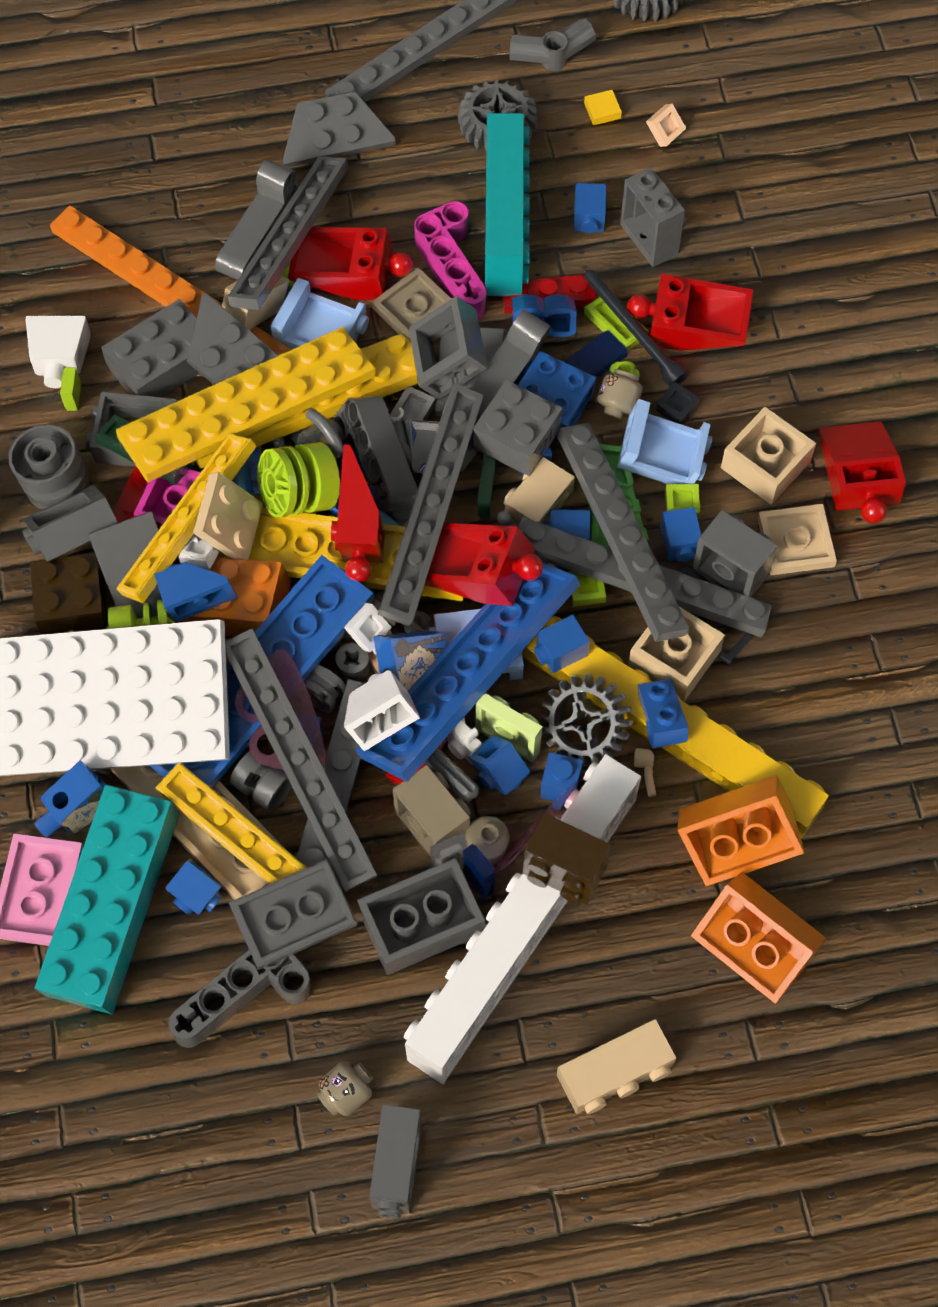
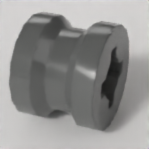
(354, 670)

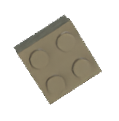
(430, 809)

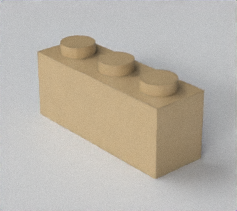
(616, 1068)

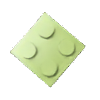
(498, 719)

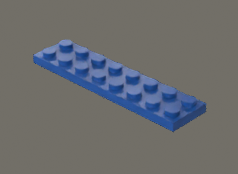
(305, 627)
(469, 670)

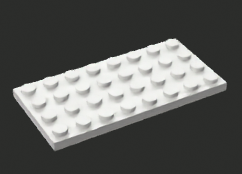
(114, 698)

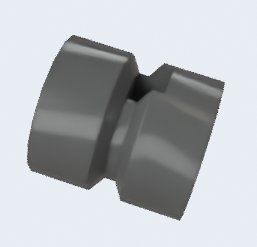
(267, 784)

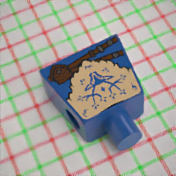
(408, 653)
(71, 801)

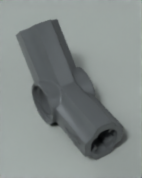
(554, 47)

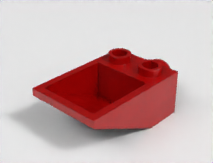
(337, 261)
(702, 310)
(862, 468)
(359, 527)
(483, 562)

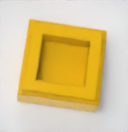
(602, 107)

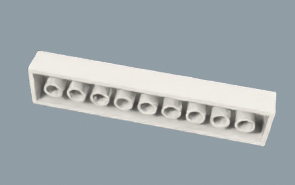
(512, 933)

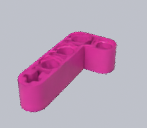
(436, 241)

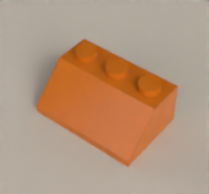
(740, 831)
(758, 937)

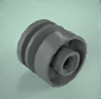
(48, 465)

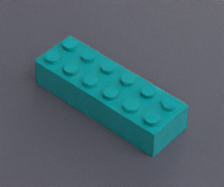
(506, 205)
(108, 899)

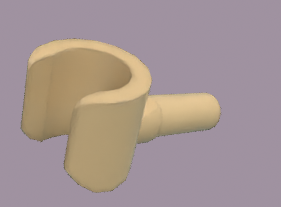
(644, 759)

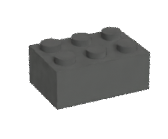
(154, 353)
(421, 916)

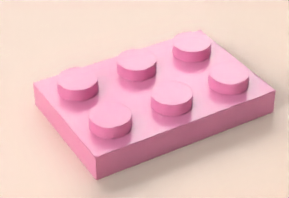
(35, 887)

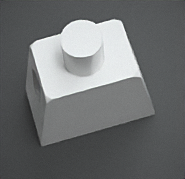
(56, 344)
(378, 710)

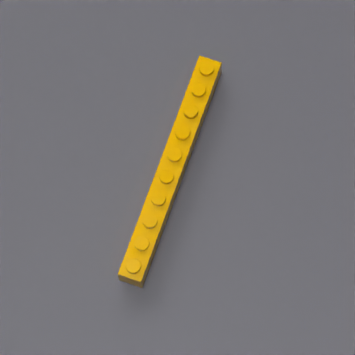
(710, 747)

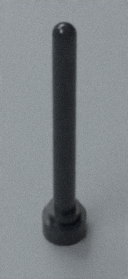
(671, 370)

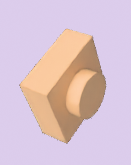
(666, 125)

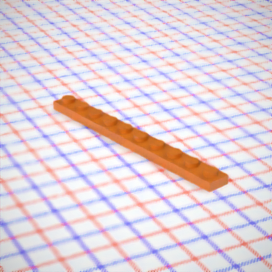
(136, 266)

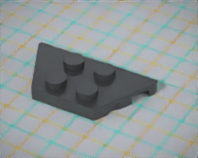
(335, 129)
(223, 345)

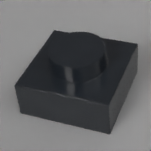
(677, 403)

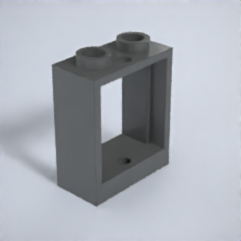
(652, 212)
(468, 360)
(123, 406)
(67, 523)
(395, 1161)

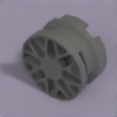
(324, 688)

